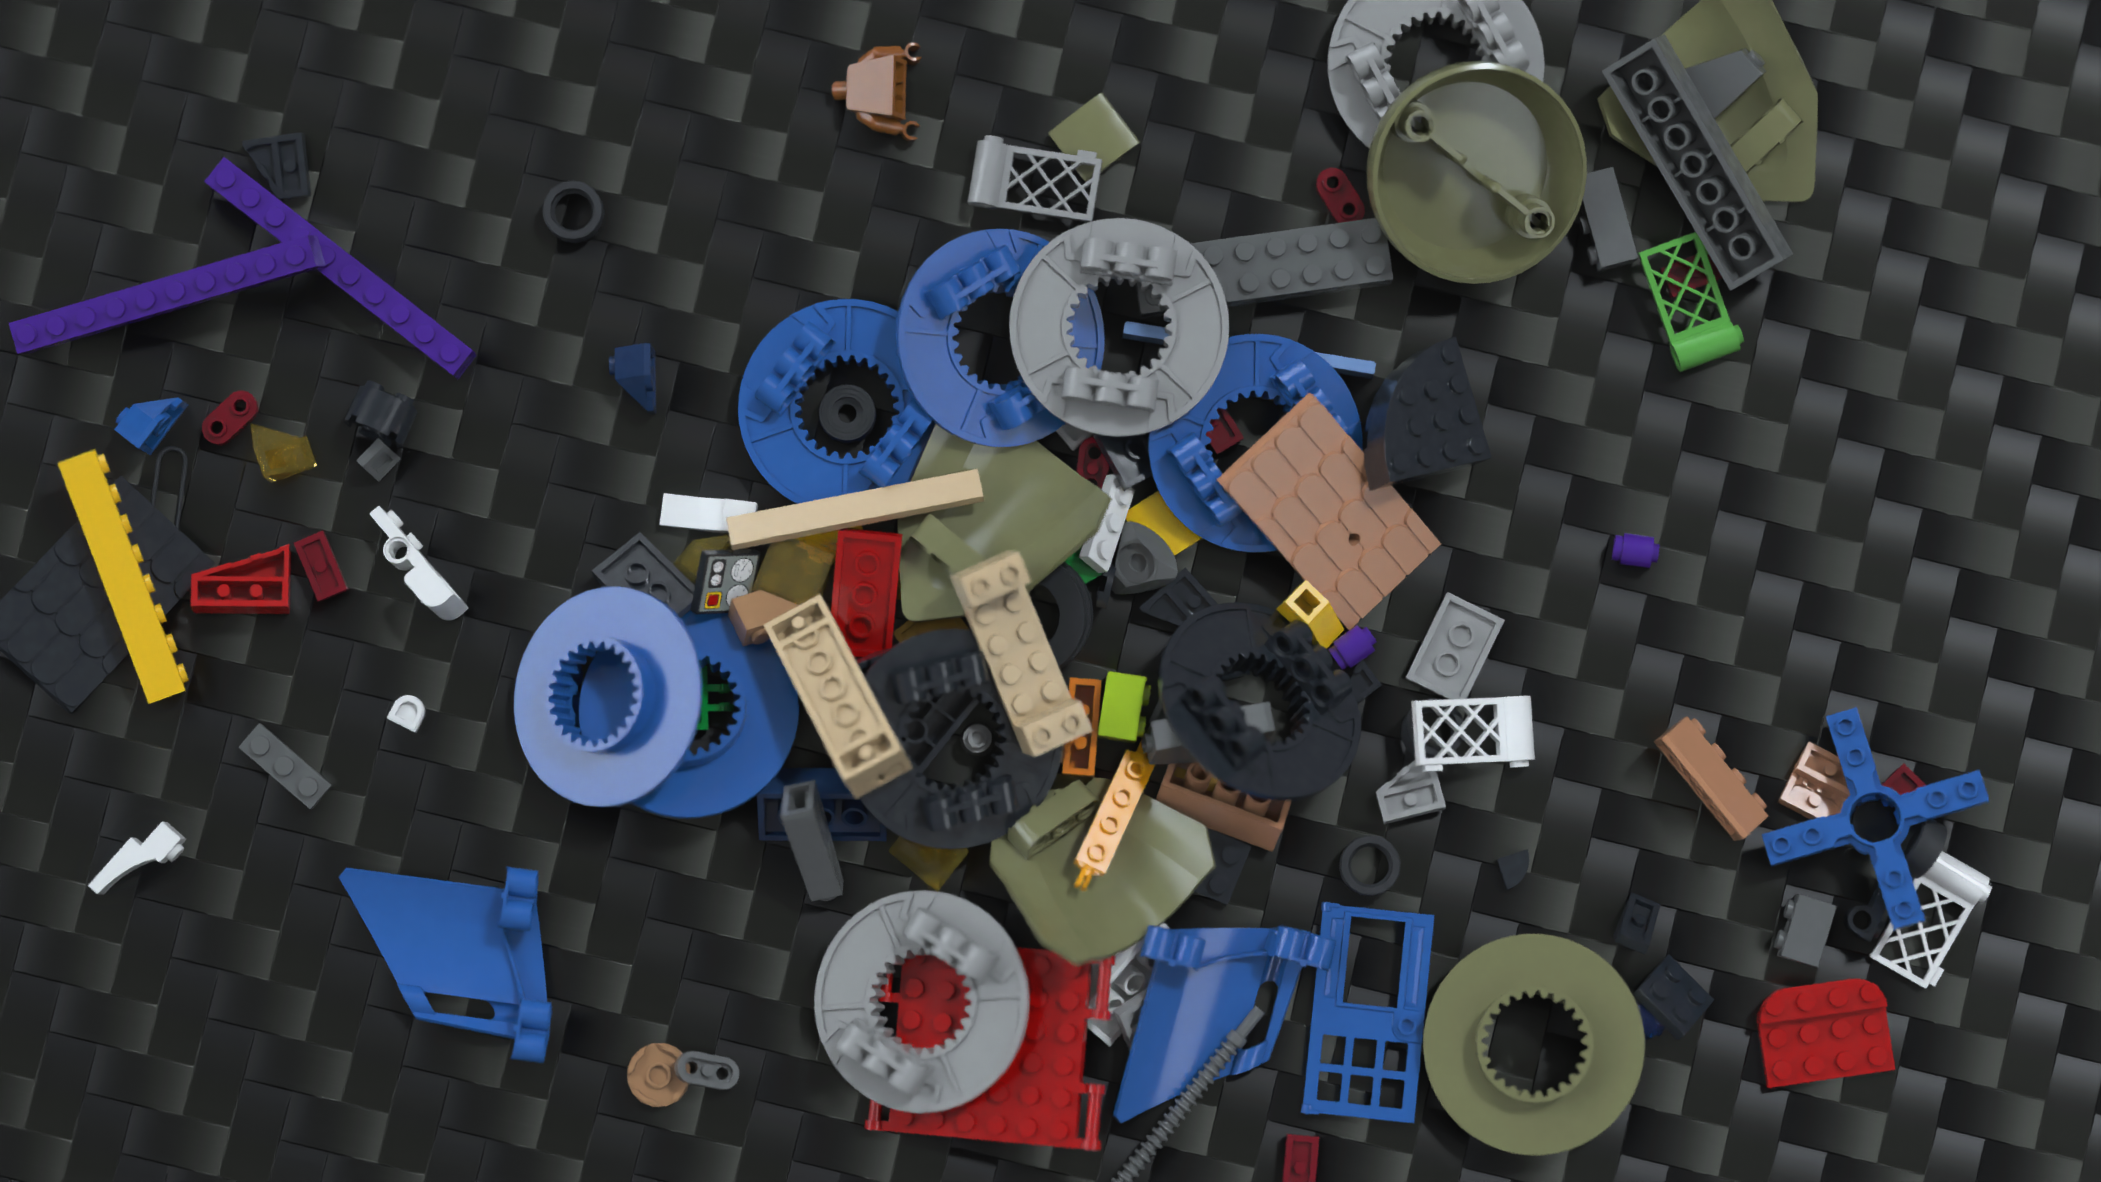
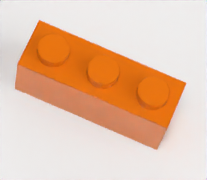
(1081, 752)

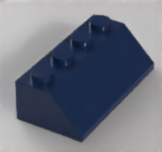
(845, 815)

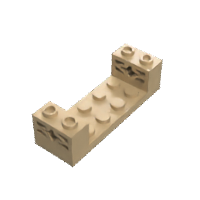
(1019, 653)
(837, 696)

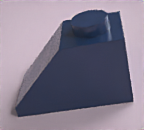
(636, 373)

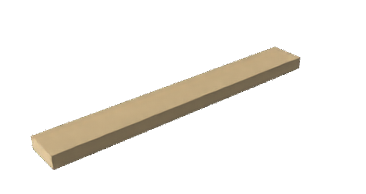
(855, 509)

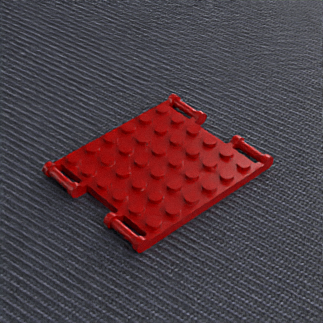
(1043, 1085)

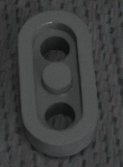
(705, 1070)

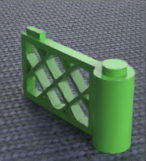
(1697, 343)

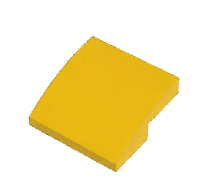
(1159, 518)

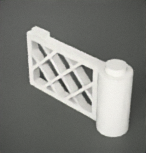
(1512, 731)
(1959, 885)

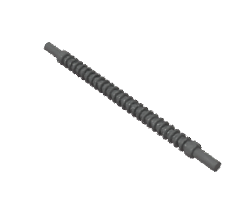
(1235, 1040)

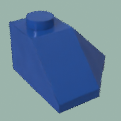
(149, 422)

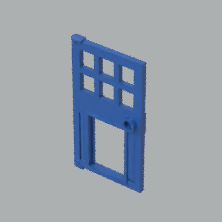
(1377, 1023)

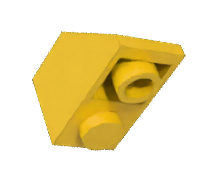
(1314, 610)

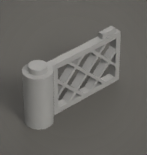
(993, 172)

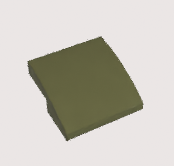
(1095, 129)

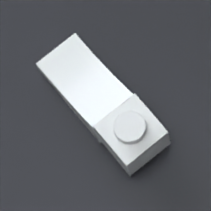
(702, 512)
(161, 845)

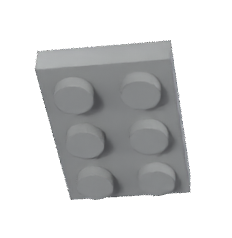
(1454, 648)

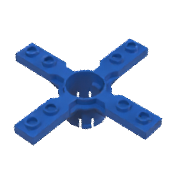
(1864, 787)

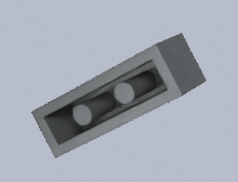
(1606, 222)

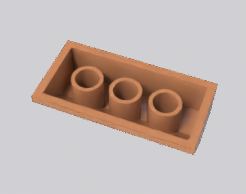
(1711, 778)
(1230, 813)

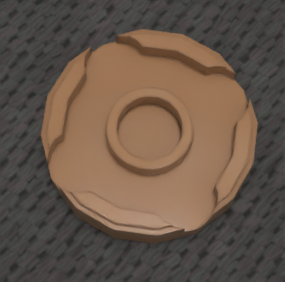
(653, 1075)

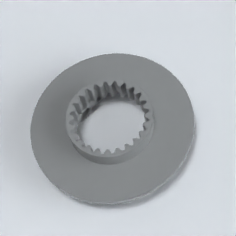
(1367, 33)
(1105, 400)
(850, 1009)

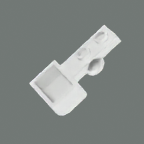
(423, 578)

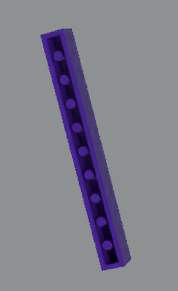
(343, 269)
(167, 294)

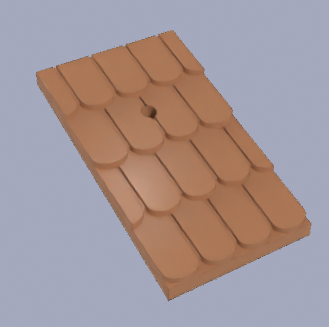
(1315, 506)

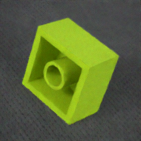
(1122, 707)

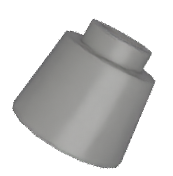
(977, 739)

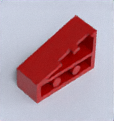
(245, 586)

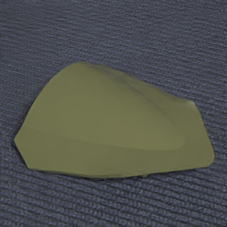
(1772, 121)
(1028, 507)
(1147, 880)

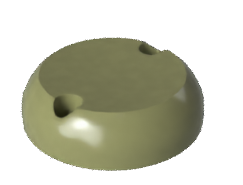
(1475, 171)

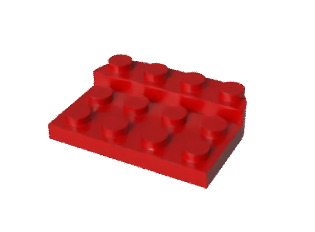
(1824, 1032)

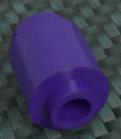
(1635, 550)
(1353, 647)

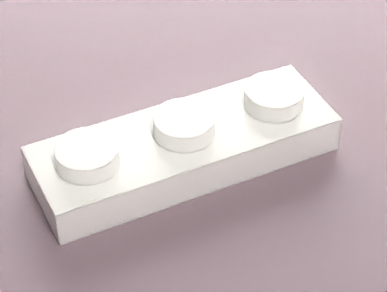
(1101, 547)

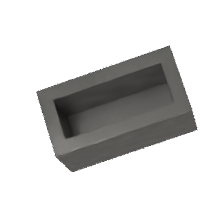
(1804, 930)

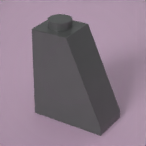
(1726, 78)

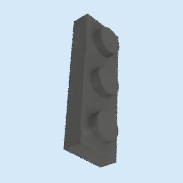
(285, 766)

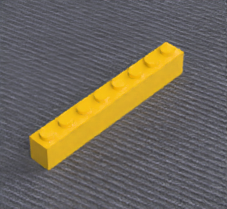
(122, 576)

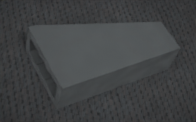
(1165, 748)
(811, 841)

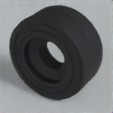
(834, 401)

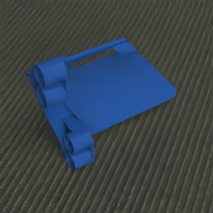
(462, 945)
(1201, 991)

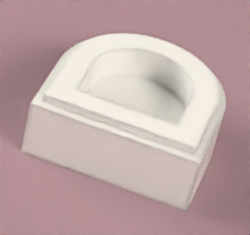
(408, 712)

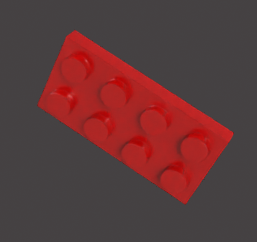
(866, 588)

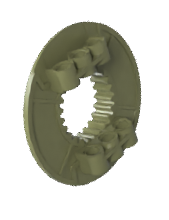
(1512, 1117)

